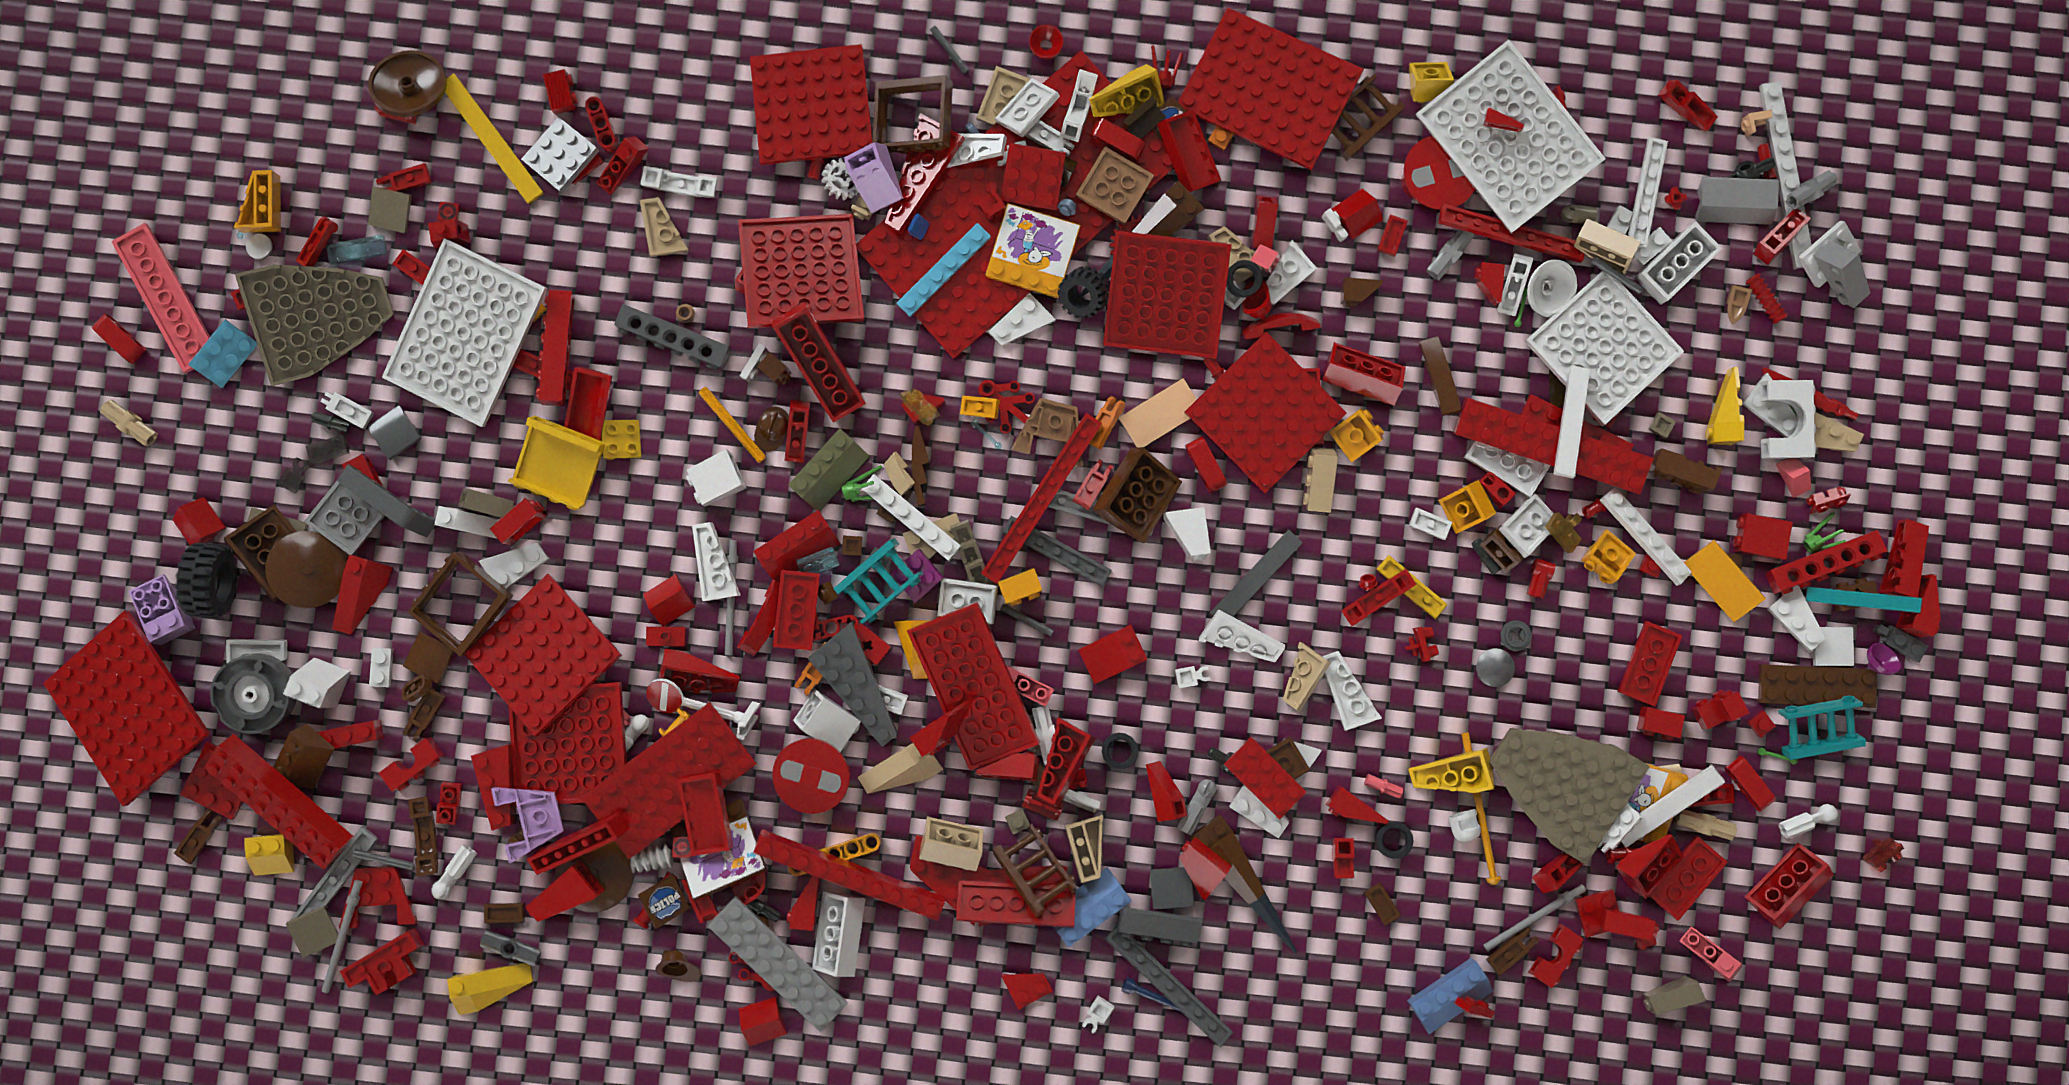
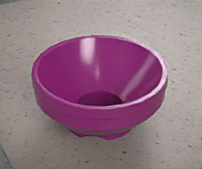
(1883, 659)

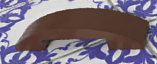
(425, 836)

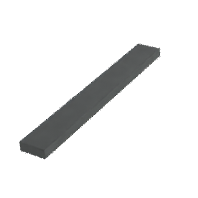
(1170, 987)

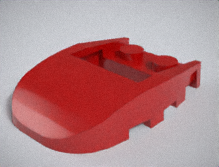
(746, 889)

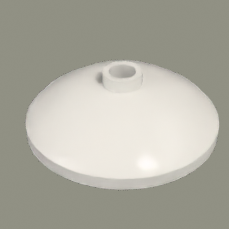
(1559, 287)

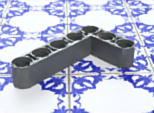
(386, 502)

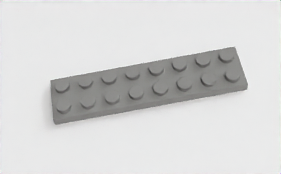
(777, 964)

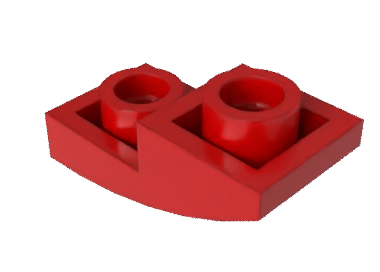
(449, 803)

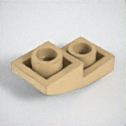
(898, 476)

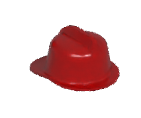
(1259, 303)

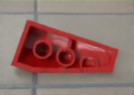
(359, 589)
(696, 674)

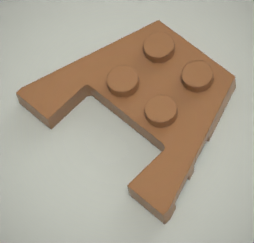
(1049, 421)

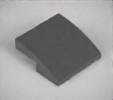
(394, 432)
(1171, 888)

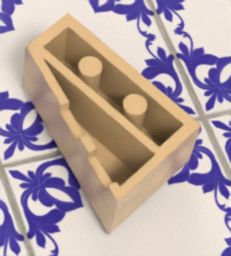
(1607, 245)
(1320, 479)
(1086, 845)

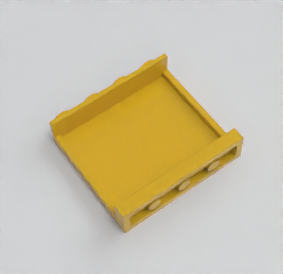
(557, 463)

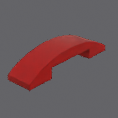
(1257, 328)
(1378, 597)
(763, 623)

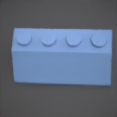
(1093, 905)
(1436, 1002)

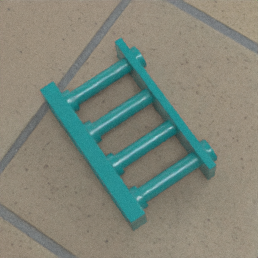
(861, 574)
(1832, 742)

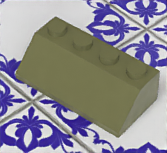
(829, 470)

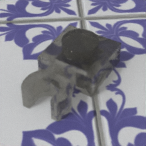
(292, 478)

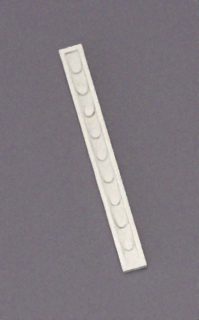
(1785, 161)

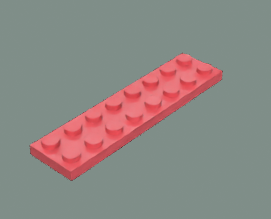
(162, 293)

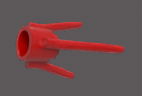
(1165, 77)

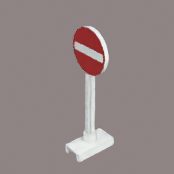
(668, 697)

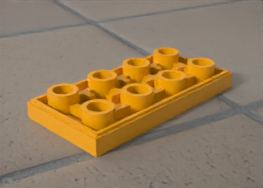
(1724, 581)

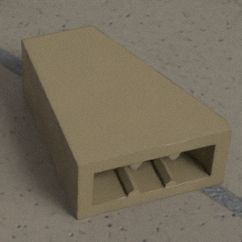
(485, 503)
(1673, 995)

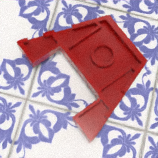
(379, 888)

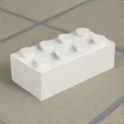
(1678, 263)

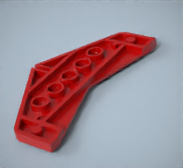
(945, 879)

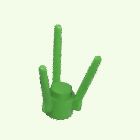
(852, 490)
(1815, 543)

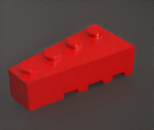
(1905, 560)
(1064, 760)
(492, 770)

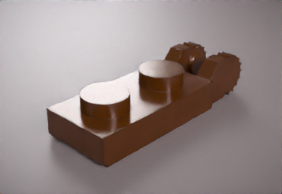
(424, 713)
(197, 837)
(1511, 951)

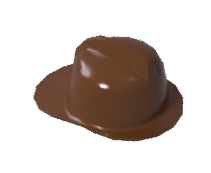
(771, 428)
(676, 966)

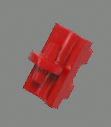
(1425, 652)

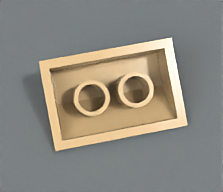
(951, 844)

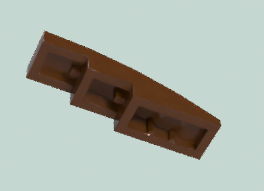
(1440, 376)
(919, 459)

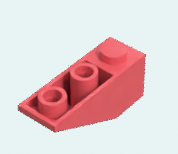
(1030, 687)
(1711, 954)

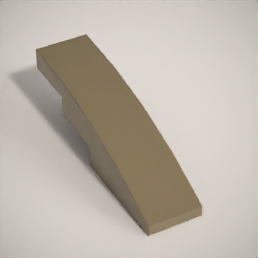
(969, 552)

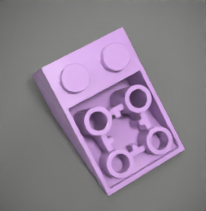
(874, 176)
(160, 611)

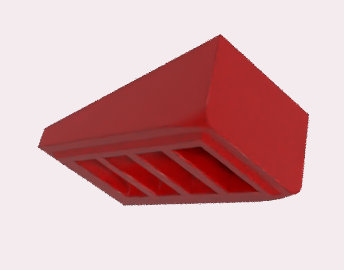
(1501, 121)

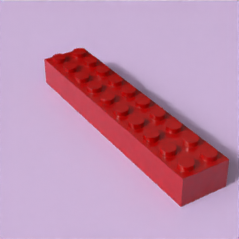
(1540, 442)

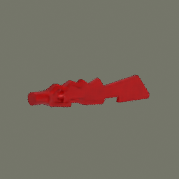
(1820, 399)

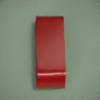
(598, 116)
(1117, 139)
(119, 338)
(1206, 464)
(1750, 783)

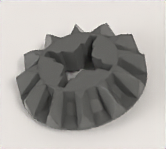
(1524, 634)

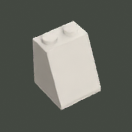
(715, 478)
(1190, 531)
(318, 683)
(827, 720)

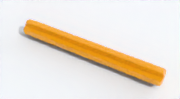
(733, 426)

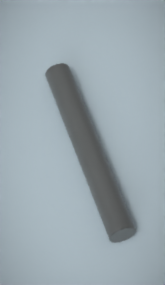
(949, 49)
(1617, 275)
(1027, 620)
(382, 859)

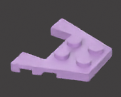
(538, 817)

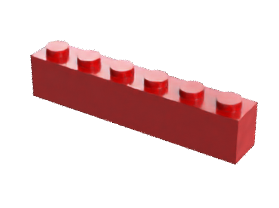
(556, 348)
(578, 843)

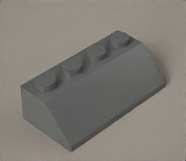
(1159, 925)

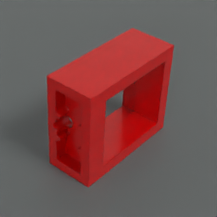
(518, 521)
(1628, 924)

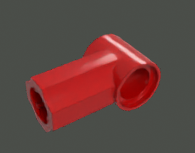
(1541, 572)

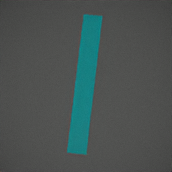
(1864, 599)

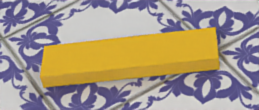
(1418, 594)

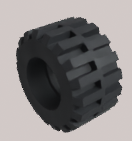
(1095, 285)

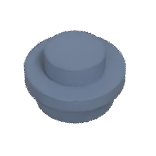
(1067, 207)

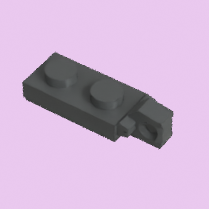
(1901, 642)

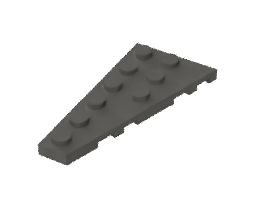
(851, 676)

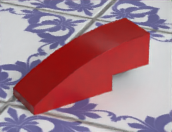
(1687, 104)

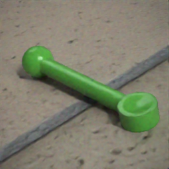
(1518, 323)
(1761, 751)

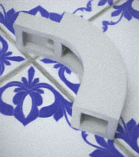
(1079, 106)

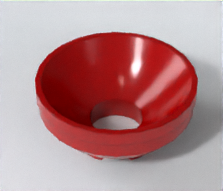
(1048, 33)

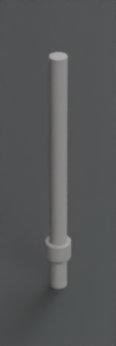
(732, 559)
(1566, 898)
(352, 901)

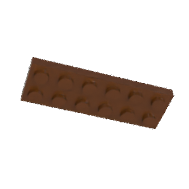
(1815, 684)

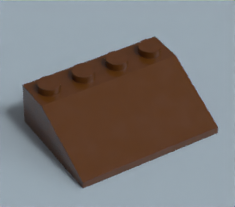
(1137, 494)
(255, 540)

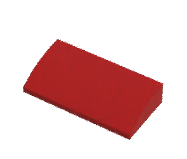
(1189, 151)
(588, 402)
(705, 813)

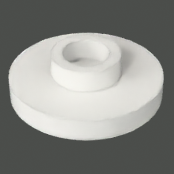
(259, 246)

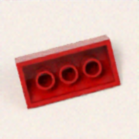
(1364, 374)
(797, 542)
(1789, 885)

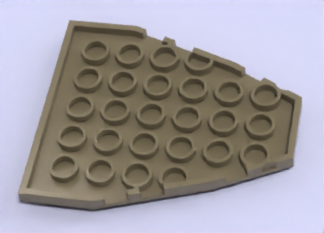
(310, 315)
(1567, 785)

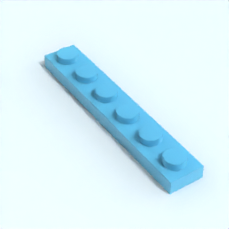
(943, 270)

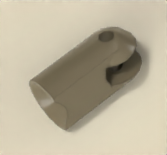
(1578, 214)

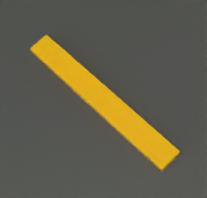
(492, 140)

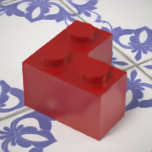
(1721, 707)

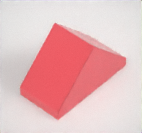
(1266, 258)
(1795, 476)

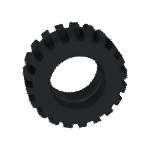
(206, 580)

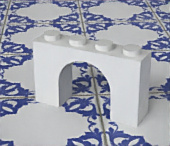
(1801, 397)

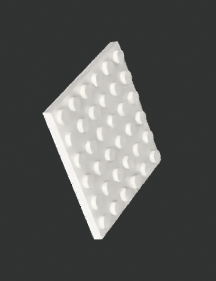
(1612, 337)

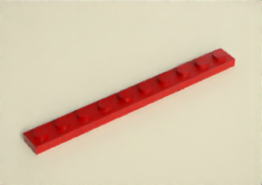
(1041, 498)

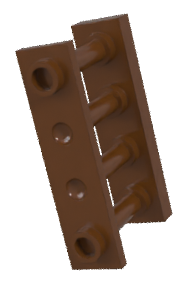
(1378, 123)
(1025, 887)

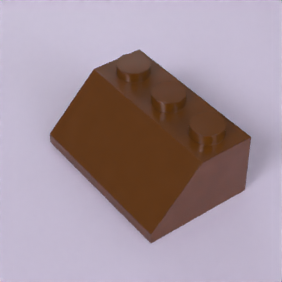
(303, 757)

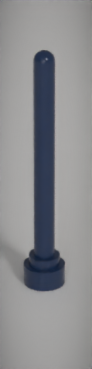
(1130, 986)

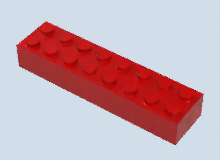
(278, 801)

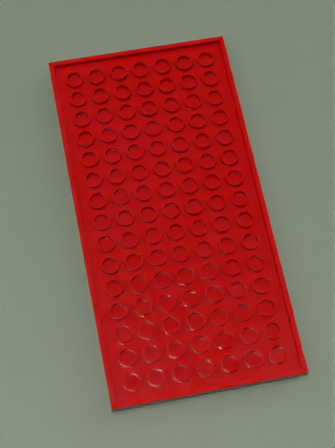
(969, 299)

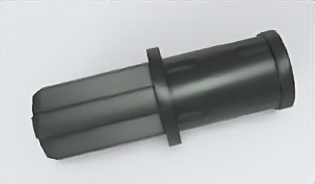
(330, 422)
(1485, 557)
(761, 908)

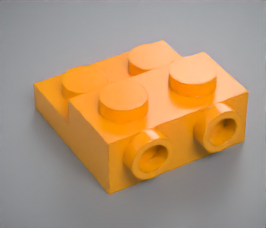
(1357, 434)
(1608, 557)

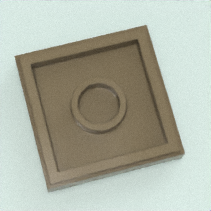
(389, 209)
(313, 931)

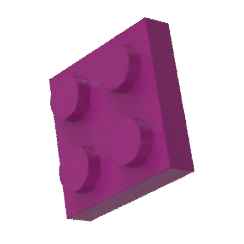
(919, 562)

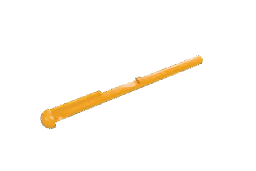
(1493, 878)

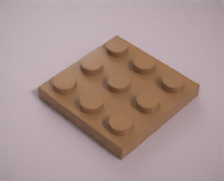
(1114, 185)

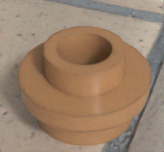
(679, 313)

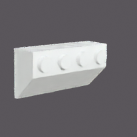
(838, 934)

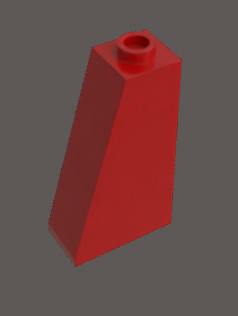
(568, 891)

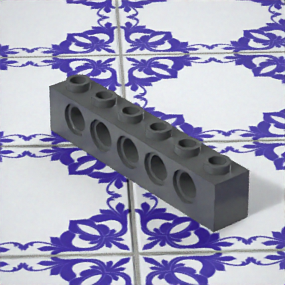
(628, 315)

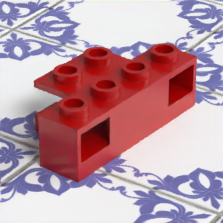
(386, 964)

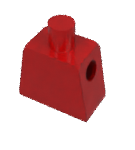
(449, 230)

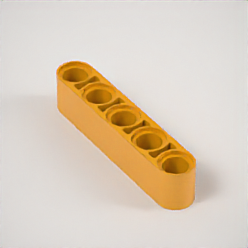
(844, 851)

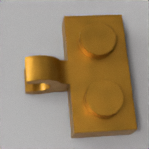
(1563, 530)

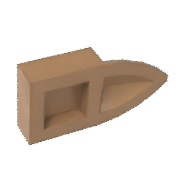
(1737, 302)

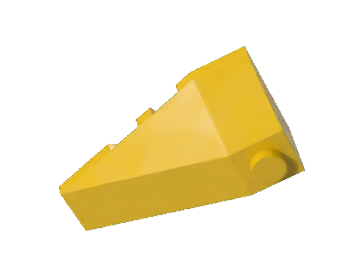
(1128, 93)
(1726, 423)
(1462, 772)
(481, 988)

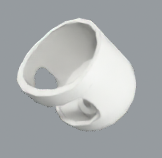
(1465, 825)

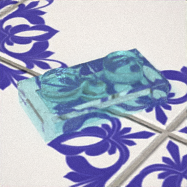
(818, 561)

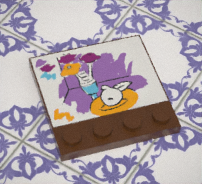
(723, 869)

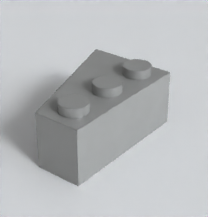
(1843, 273)

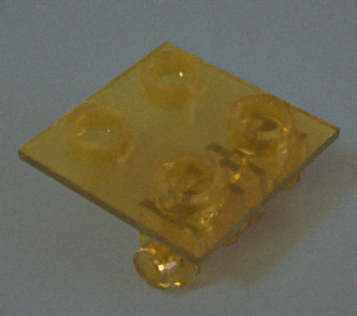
(914, 399)

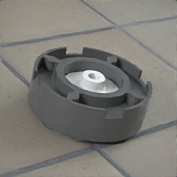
(251, 693)

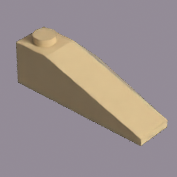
(900, 769)

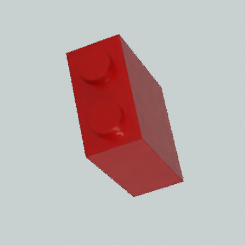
(1762, 537)

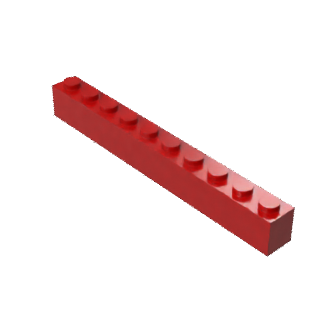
(849, 875)

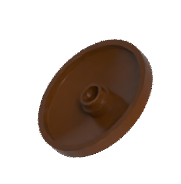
(407, 83)
(305, 569)
(610, 869)

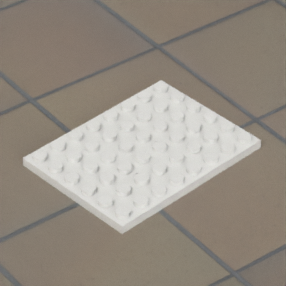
(1510, 168)
(464, 332)

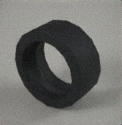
(1257, 274)
(1134, 751)
(1394, 854)

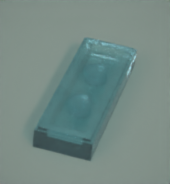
(356, 249)

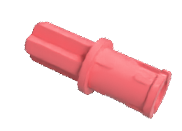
(1383, 786)

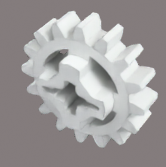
(838, 185)

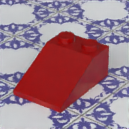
(1927, 621)
(1112, 654)
(939, 731)
(1649, 865)

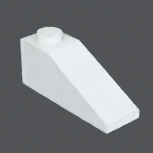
(1515, 284)
(465, 521)

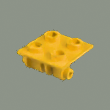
(621, 439)

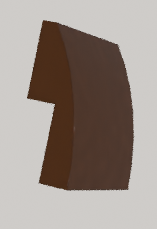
(429, 657)

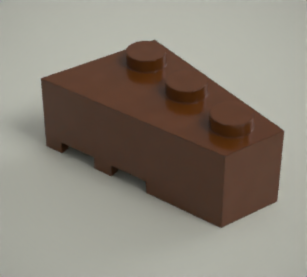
(1684, 471)

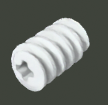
(652, 858)

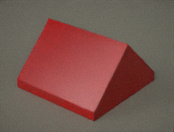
(1358, 213)
(198, 521)
(668, 600)
(762, 1021)

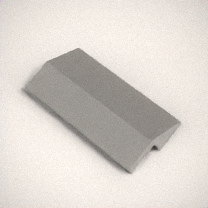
(1737, 200)

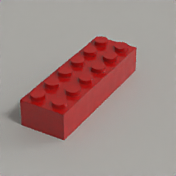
(818, 362)

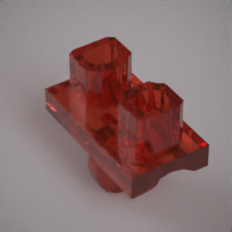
(1883, 851)

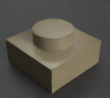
(1662, 425)
(1017, 821)

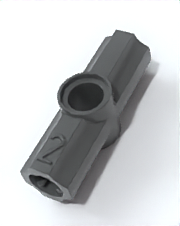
(522, 952)

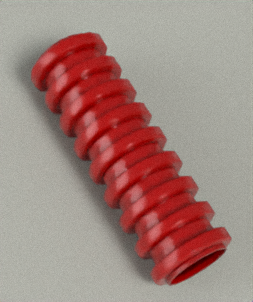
(1766, 298)

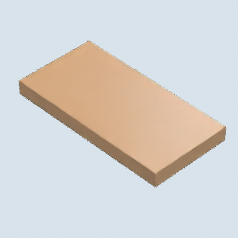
(1158, 414)

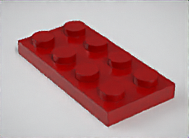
(796, 610)
(1649, 663)
(1265, 778)
(1688, 878)

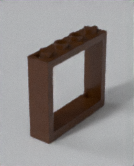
(913, 85)
(432, 587)

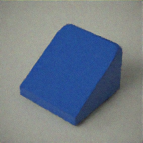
(918, 227)

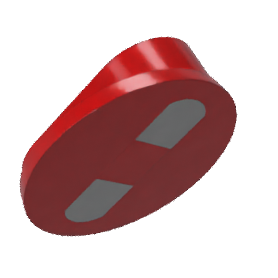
(1433, 176)
(811, 775)

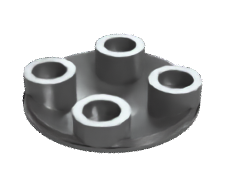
(1495, 667)

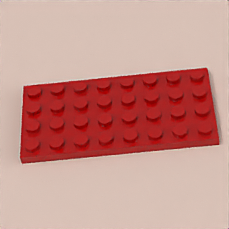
(965, 665)
(648, 787)

